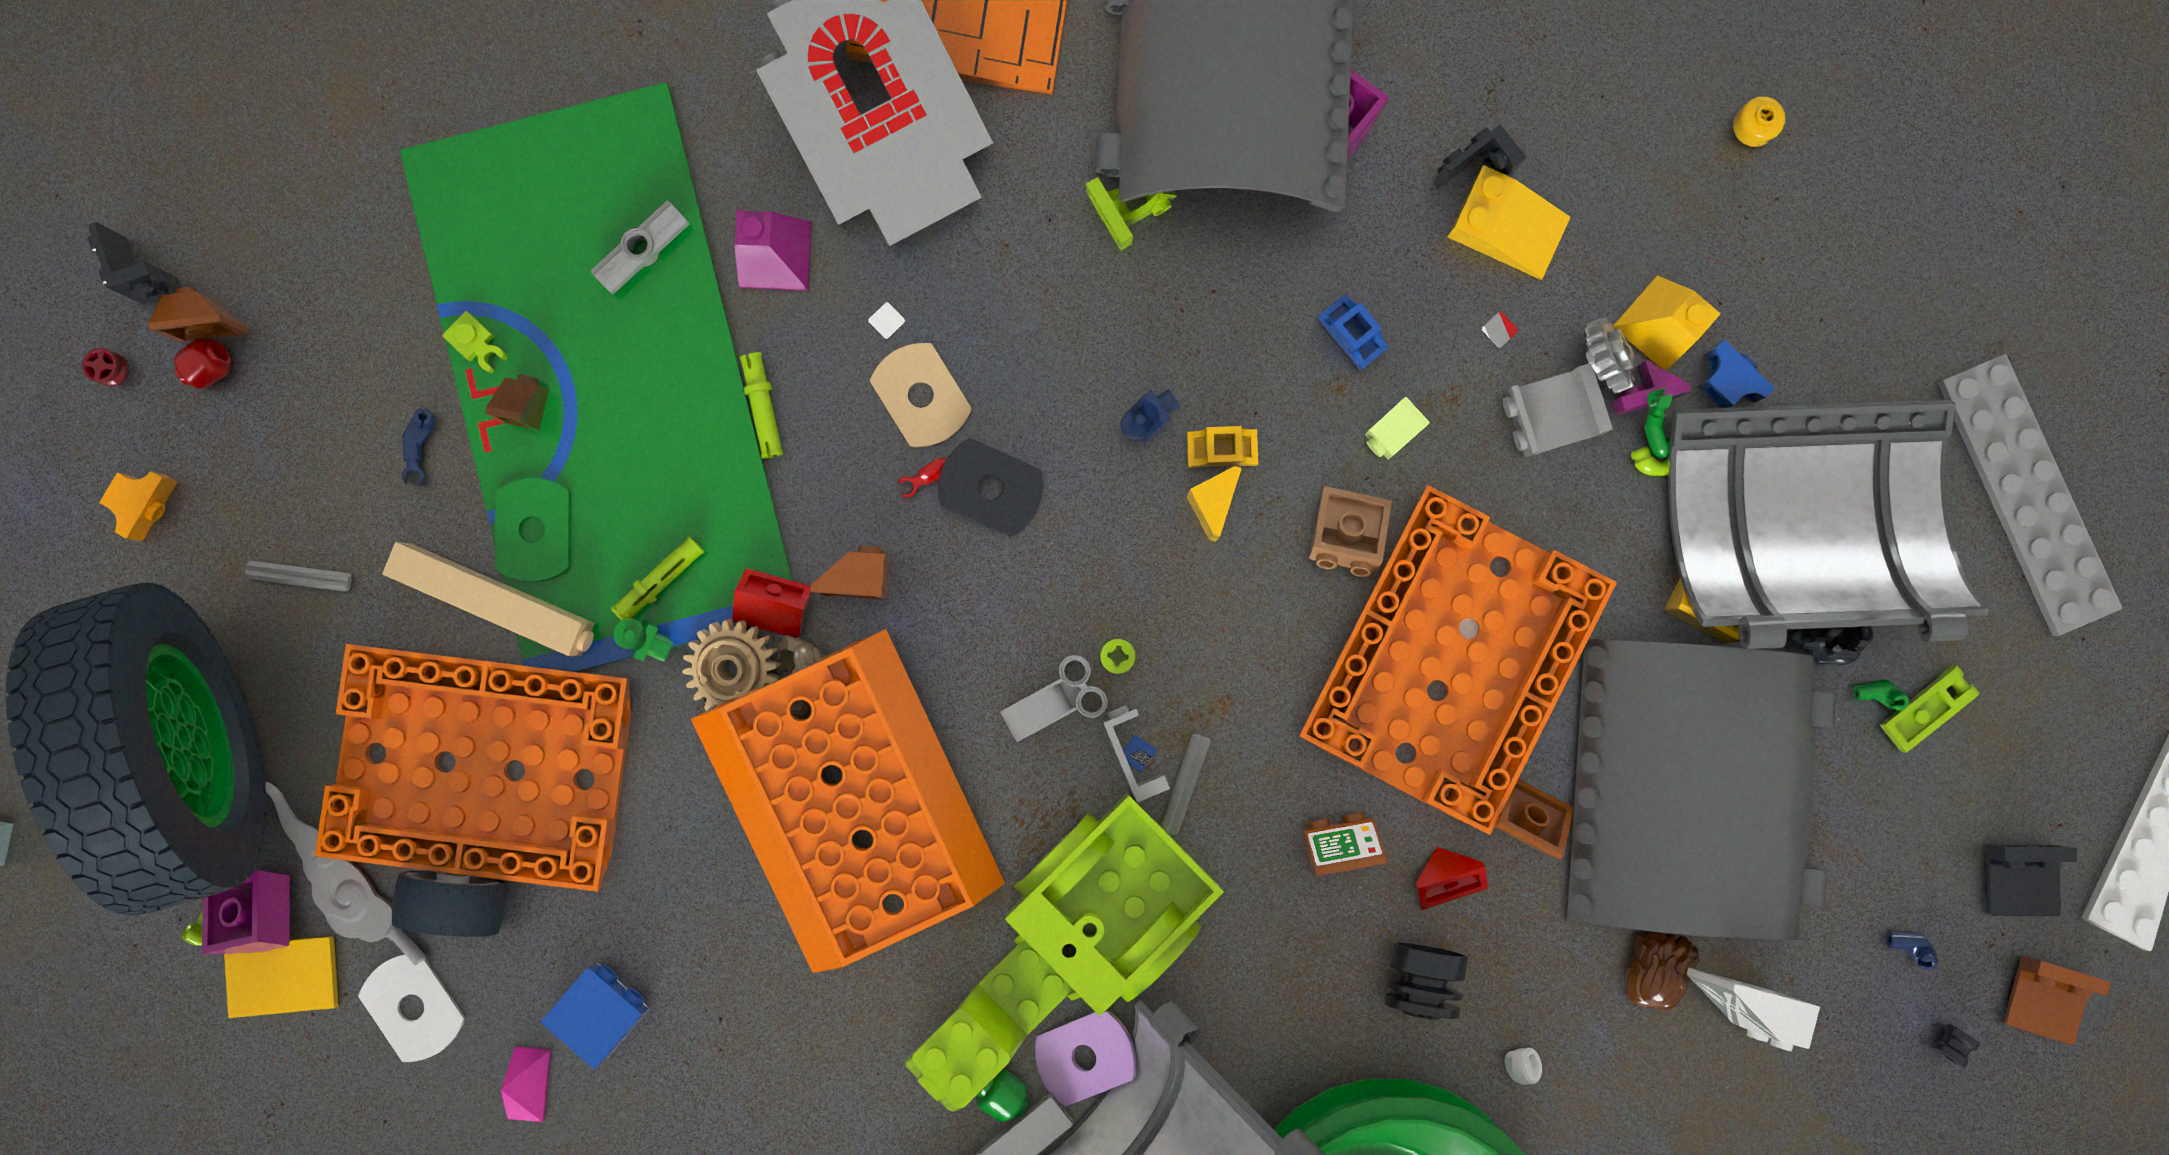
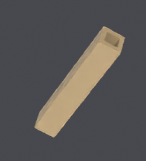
(489, 599)

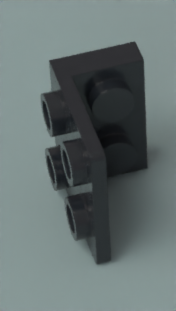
(1494, 148)
(2025, 878)

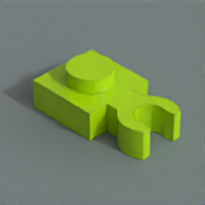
(472, 340)

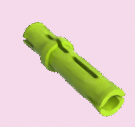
(761, 405)
(646, 590)

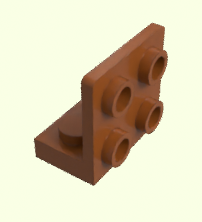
(2050, 999)

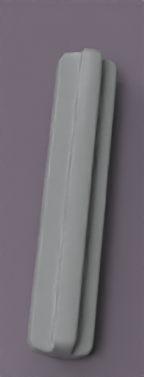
(298, 576)
(1185, 784)

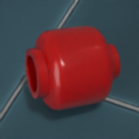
(202, 363)

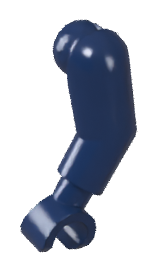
(412, 440)

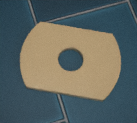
(927, 424)

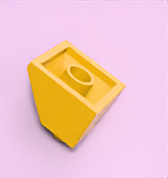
(1665, 321)

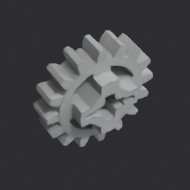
(1610, 355)

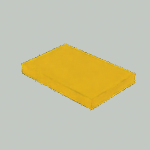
(283, 979)

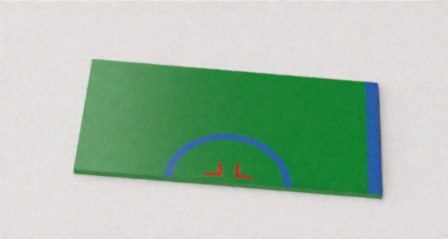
(639, 382)

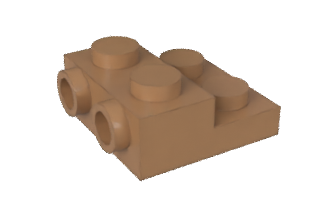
(1350, 531)

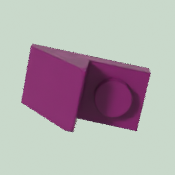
(1652, 379)

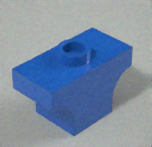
(1354, 331)
(1733, 377)

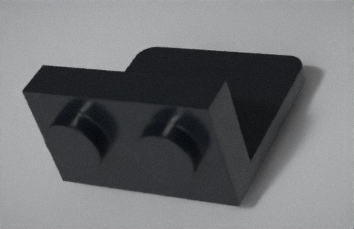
(120, 272)

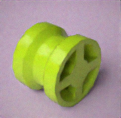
(1117, 656)

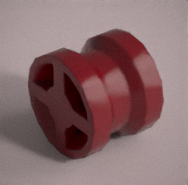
(99, 360)

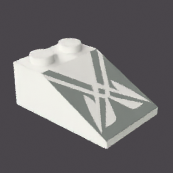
(1760, 1010)

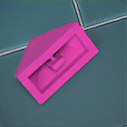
(526, 1084)

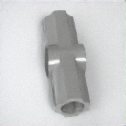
(622, 264)

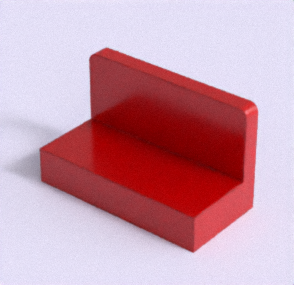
(771, 602)

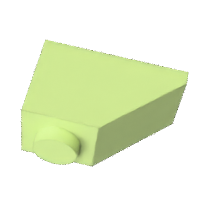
(1396, 429)

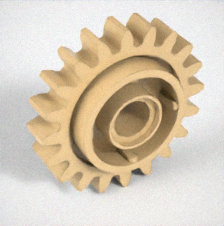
(731, 644)

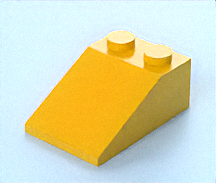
(1509, 223)

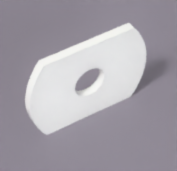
(411, 1038)

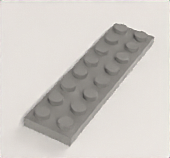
(2030, 496)

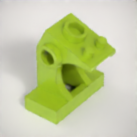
(1118, 216)

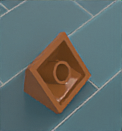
(1536, 819)

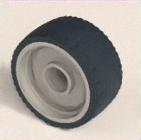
(448, 904)

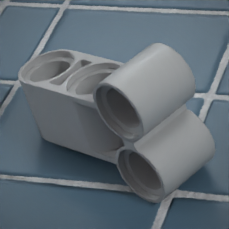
(1052, 703)

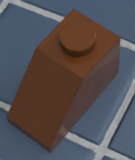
(519, 402)

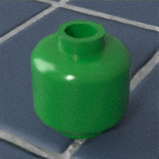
(1003, 1097)

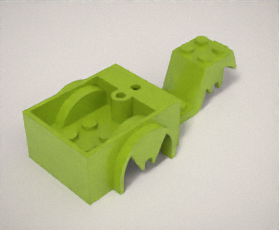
(1113, 893)

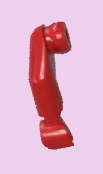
(925, 476)

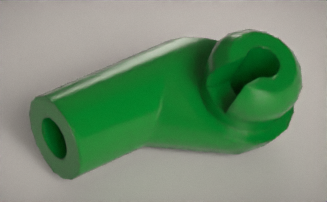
(1884, 692)

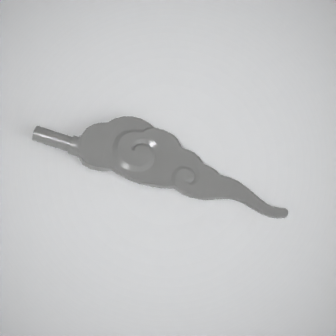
(342, 888)

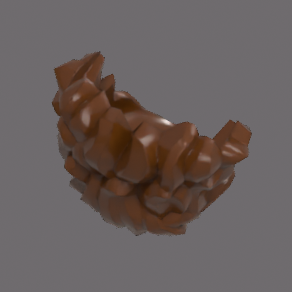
(1659, 970)

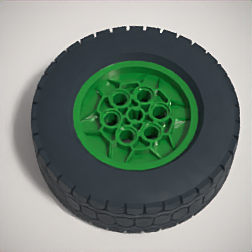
(136, 749)

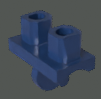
(1149, 415)

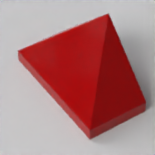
(1449, 878)

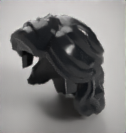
(1835, 644)

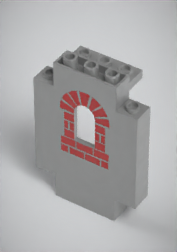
(898, 156)

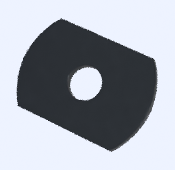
(960, 482)

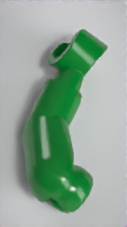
(1654, 420)

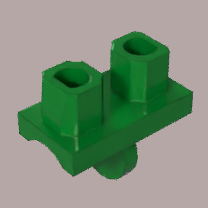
(641, 639)

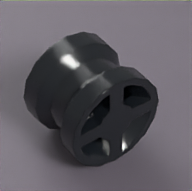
(1956, 1045)

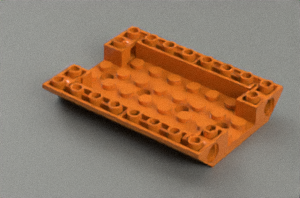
(1495, 684)
(891, 785)
(476, 814)

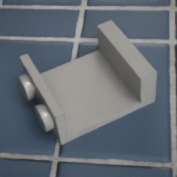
(1557, 411)
(1145, 788)

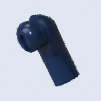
(1916, 945)

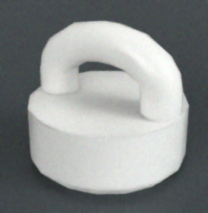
(1523, 1066)

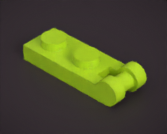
(1929, 709)

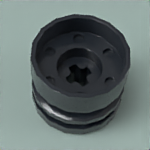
(1426, 980)

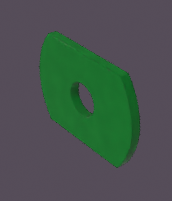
(514, 505)

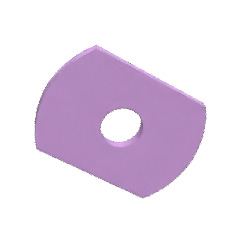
(1113, 1054)

